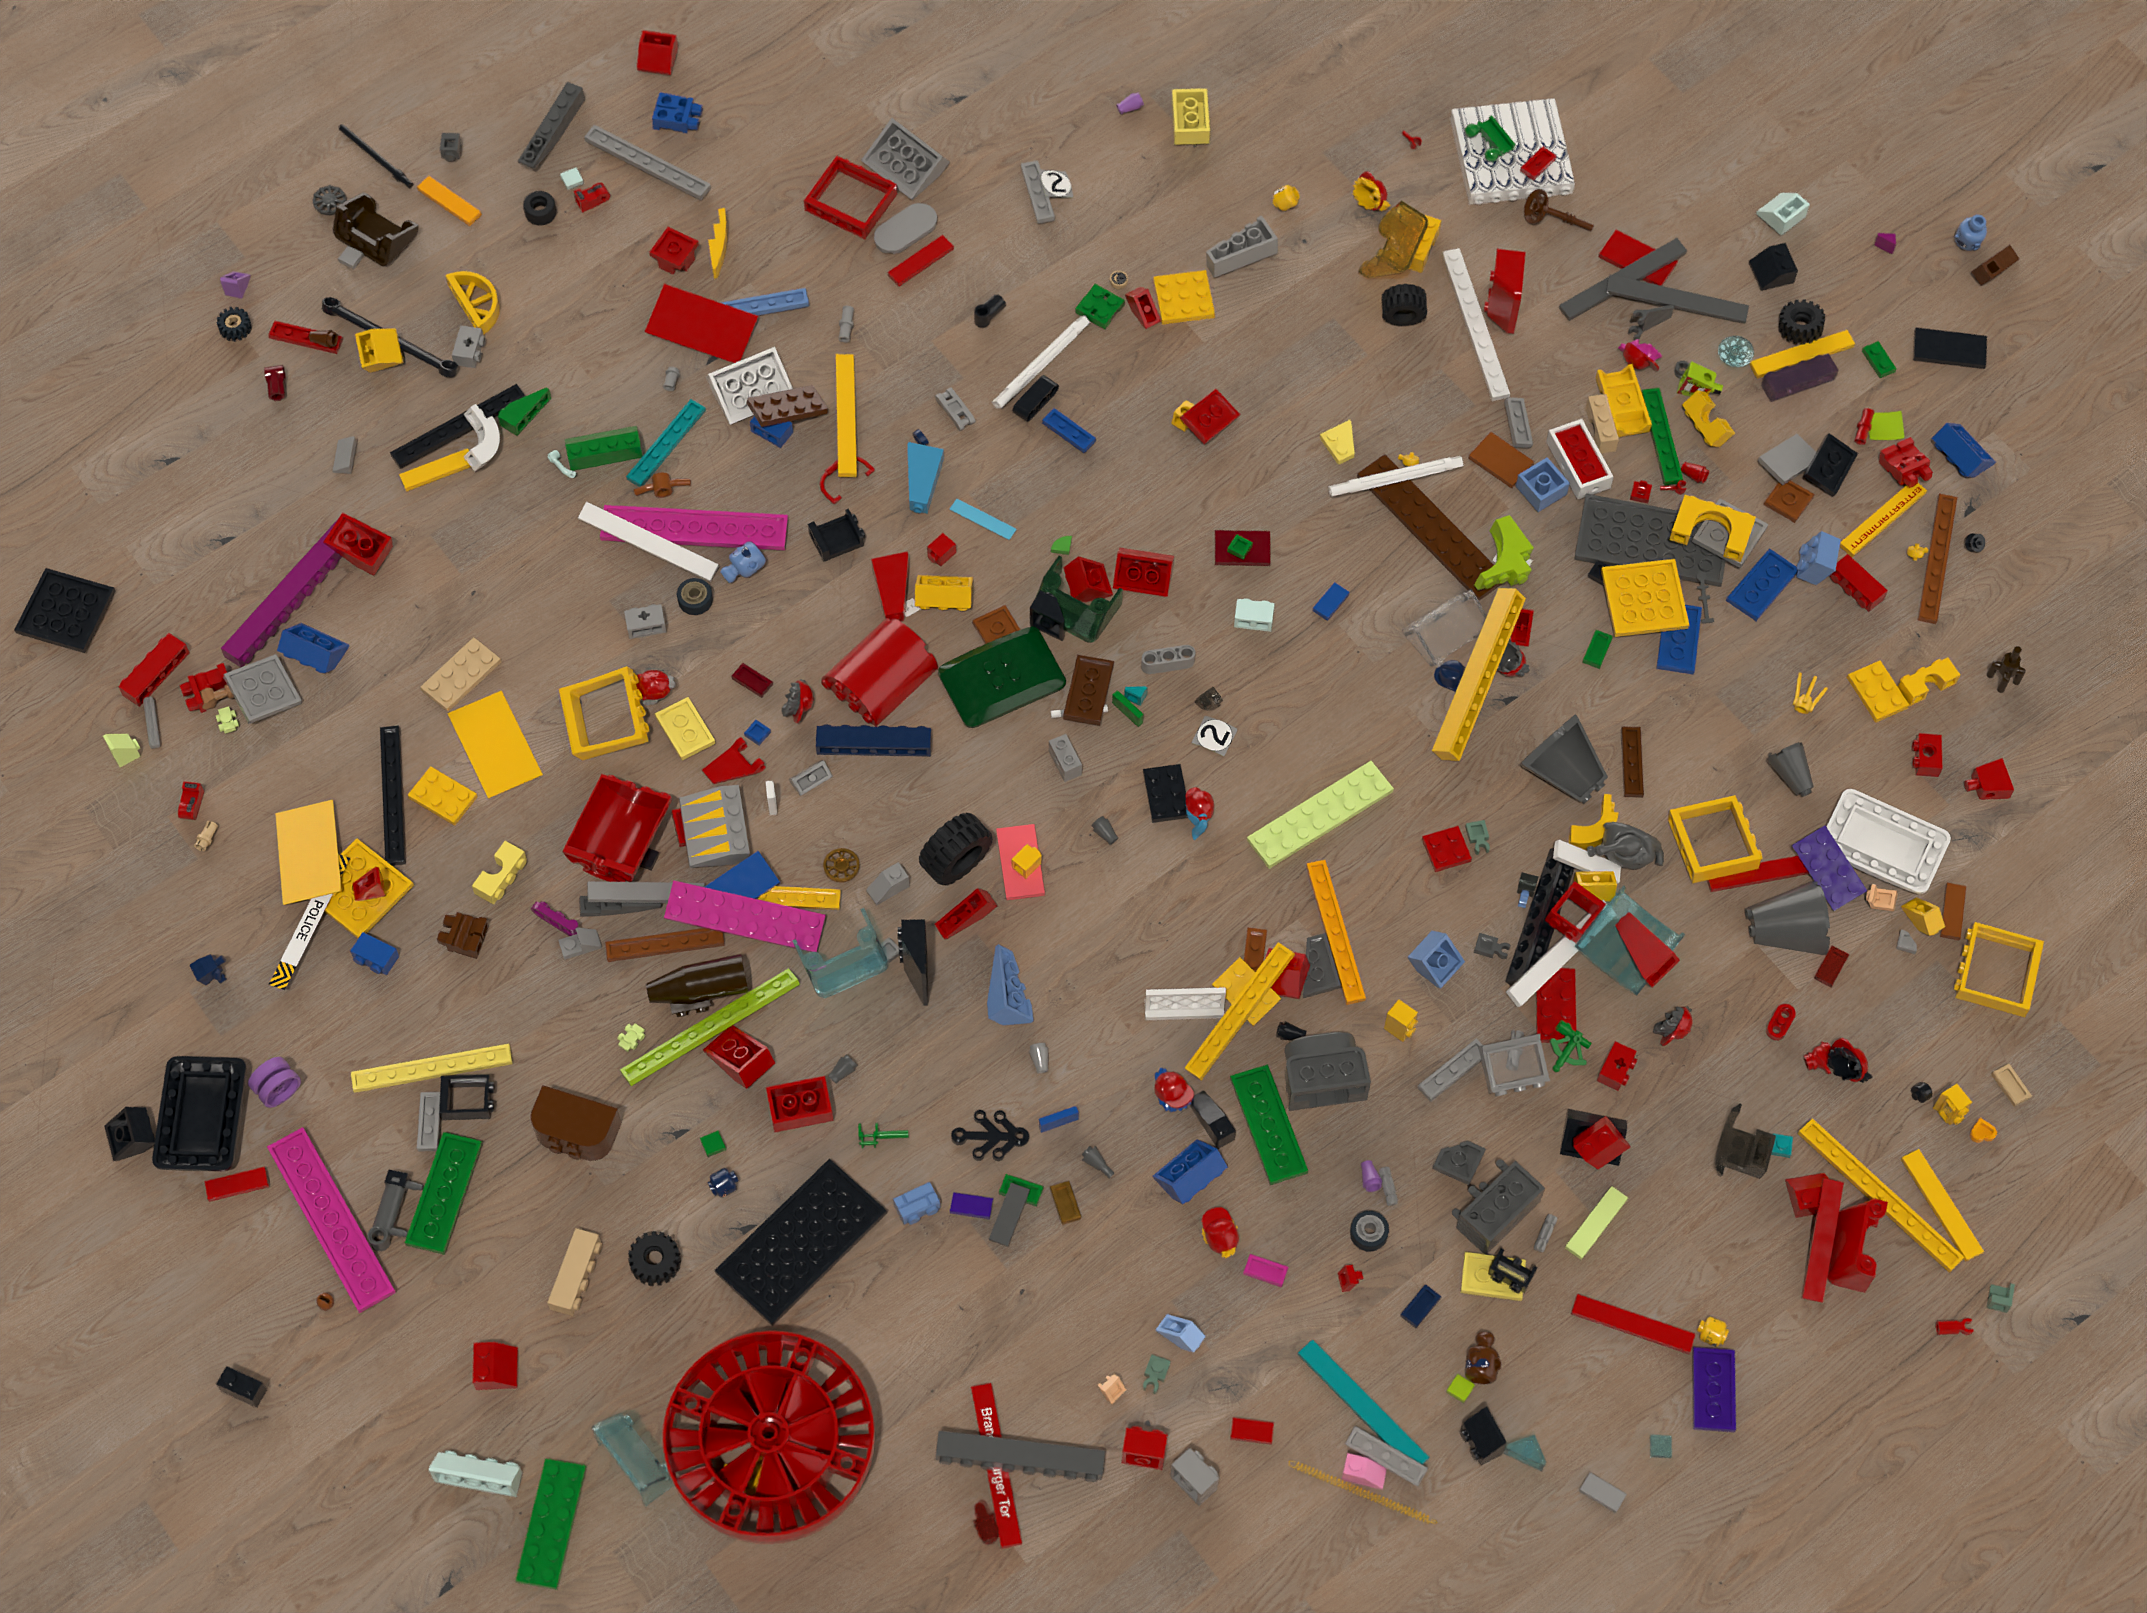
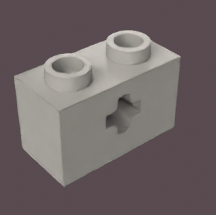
(468, 346)
(645, 621)
(1065, 757)

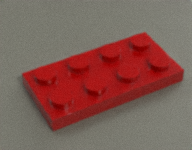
(1555, 1003)

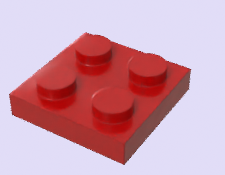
(1446, 848)

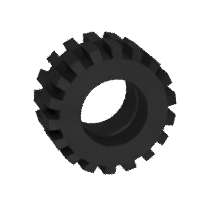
(1404, 305)

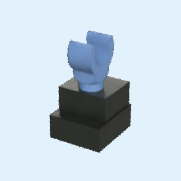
(1526, 888)

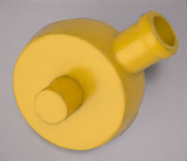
(1409, 460)
(1916, 551)

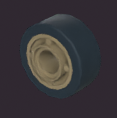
(695, 605)

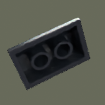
(1579, 1121)

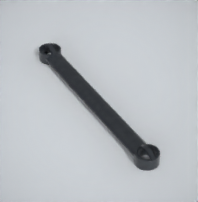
(332, 306)

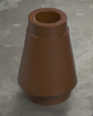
(325, 337)

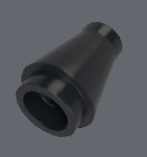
(1289, 1032)

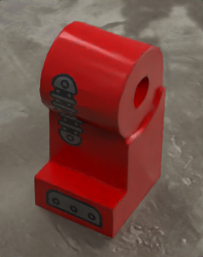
(591, 197)
(190, 800)

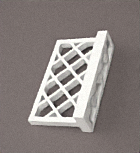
(1184, 1003)

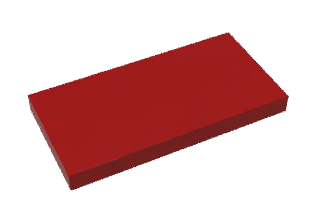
(1624, 250)

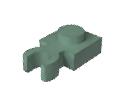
(1478, 834)
(1156, 1371)

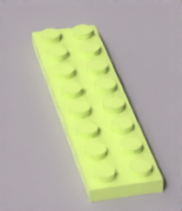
(1320, 814)

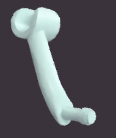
(553, 458)

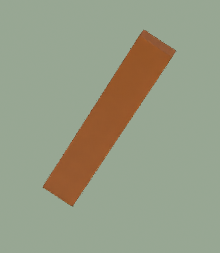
(663, 944)

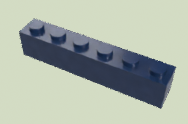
(873, 740)

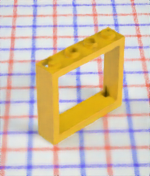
(1720, 869)
(2006, 938)

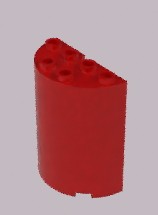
(881, 671)
(616, 829)

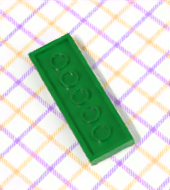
(1269, 1124)
(443, 1193)
(551, 1524)

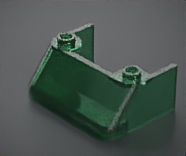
(1079, 618)

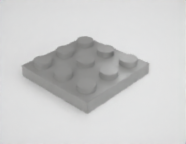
(1715, 536)
(262, 689)

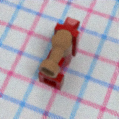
(203, 687)

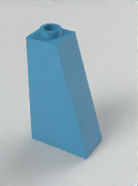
(923, 473)

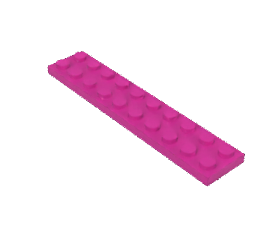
(705, 526)
(331, 1220)

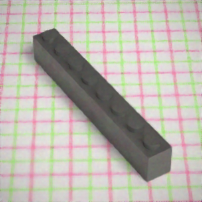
(1020, 1456)

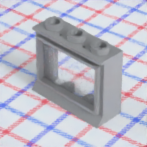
(1514, 1065)

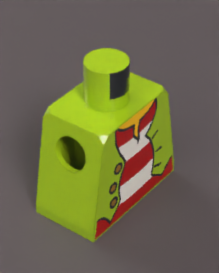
(1698, 378)

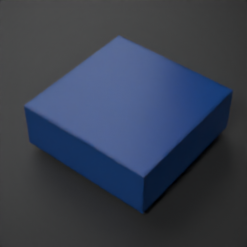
(757, 732)

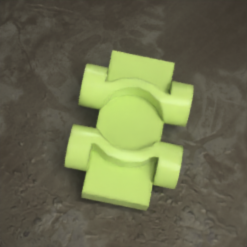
(226, 717)
(630, 1040)

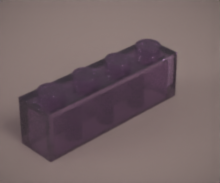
(1799, 377)

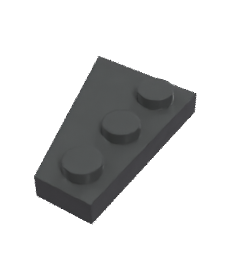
(1322, 972)

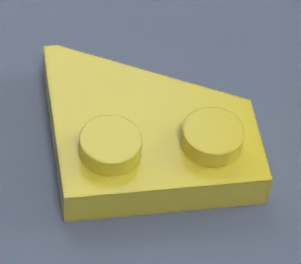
(1339, 442)

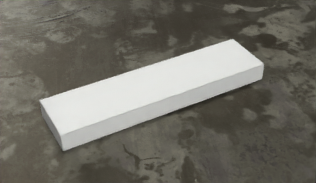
(1579, 859)

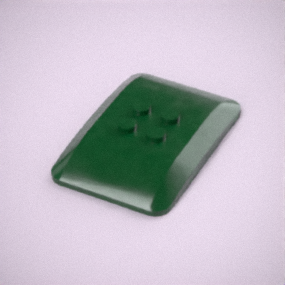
(1001, 676)

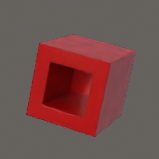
(941, 549)

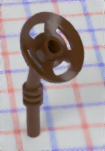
(1542, 209)

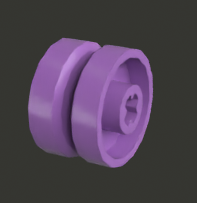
(274, 1082)

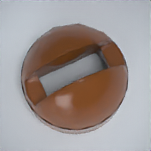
(324, 1305)

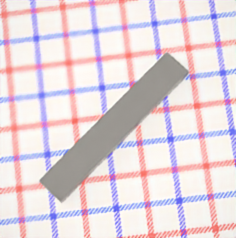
(630, 892)

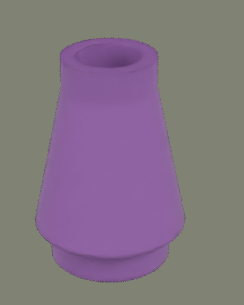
(1131, 103)
(1370, 1177)

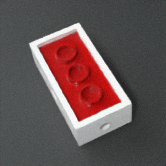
(1579, 459)

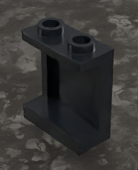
(837, 536)

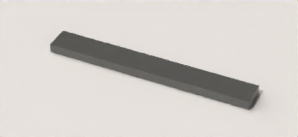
(1637, 271)
(1679, 299)

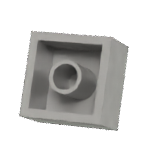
(1195, 1476)

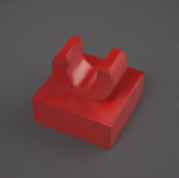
(1641, 491)
(1349, 1278)

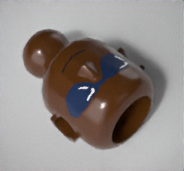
(1482, 1360)

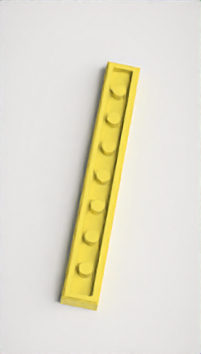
(431, 1068)

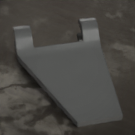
(1649, 319)

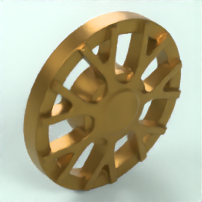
(841, 865)

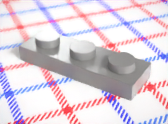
(1518, 422)
(428, 1121)

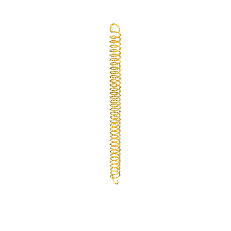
(1353, 1491)

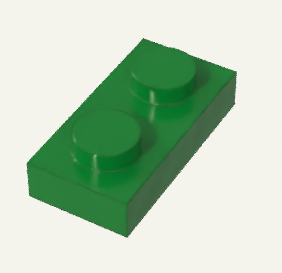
(1879, 359)

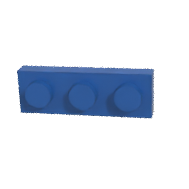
(1068, 430)

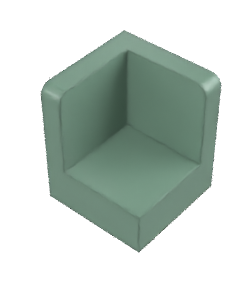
(2000, 1298)

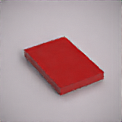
(1210, 416)

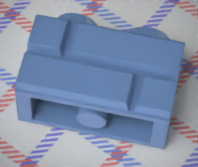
(917, 1204)

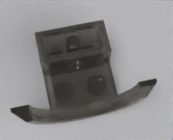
(1743, 1150)

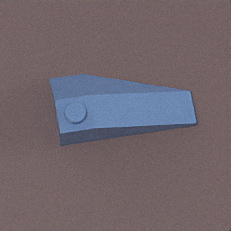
(1006, 996)

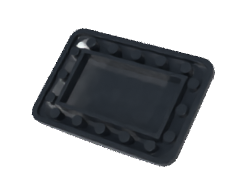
(199, 1113)

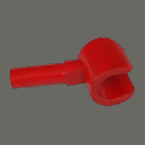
(1413, 140)
(1677, 488)

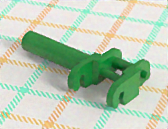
(880, 1135)

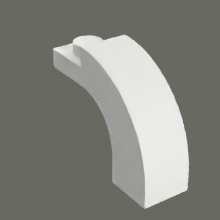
(487, 438)

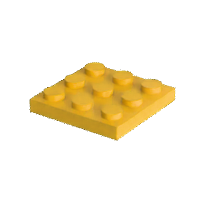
(1184, 297)

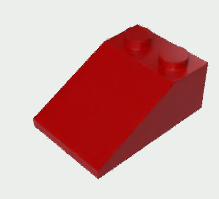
(359, 543)
(740, 1056)

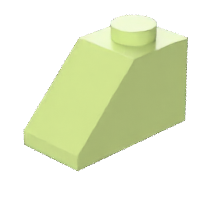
(122, 748)

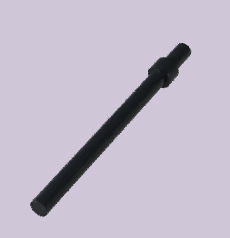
(397, 173)

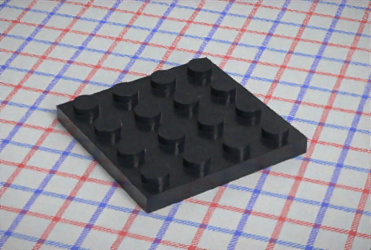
(65, 610)

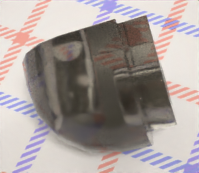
(1209, 700)

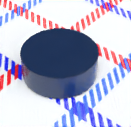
(920, 438)

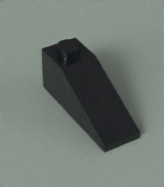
(1213, 1120)

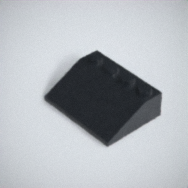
(913, 954)

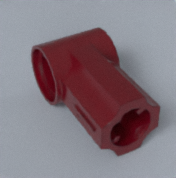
(275, 379)

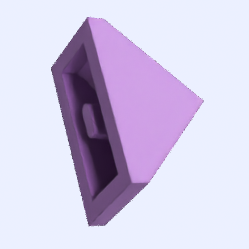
(235, 284)

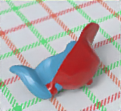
(1199, 809)

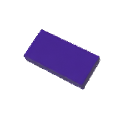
(971, 1205)

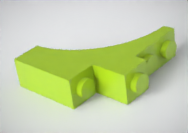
(1512, 554)

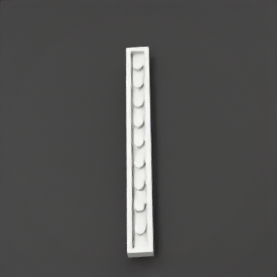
(1475, 324)

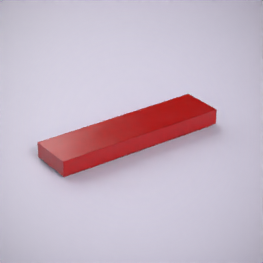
(920, 260)
(299, 336)

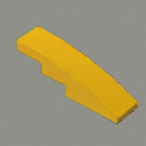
(719, 244)

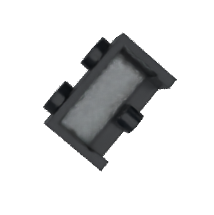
(1511, 1273)

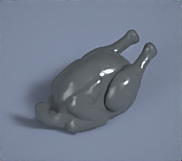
(1628, 846)

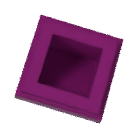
(1886, 242)

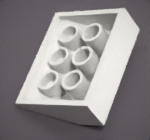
(746, 379)

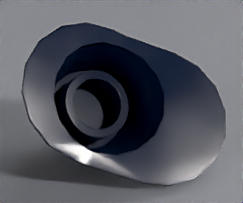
(1449, 674)

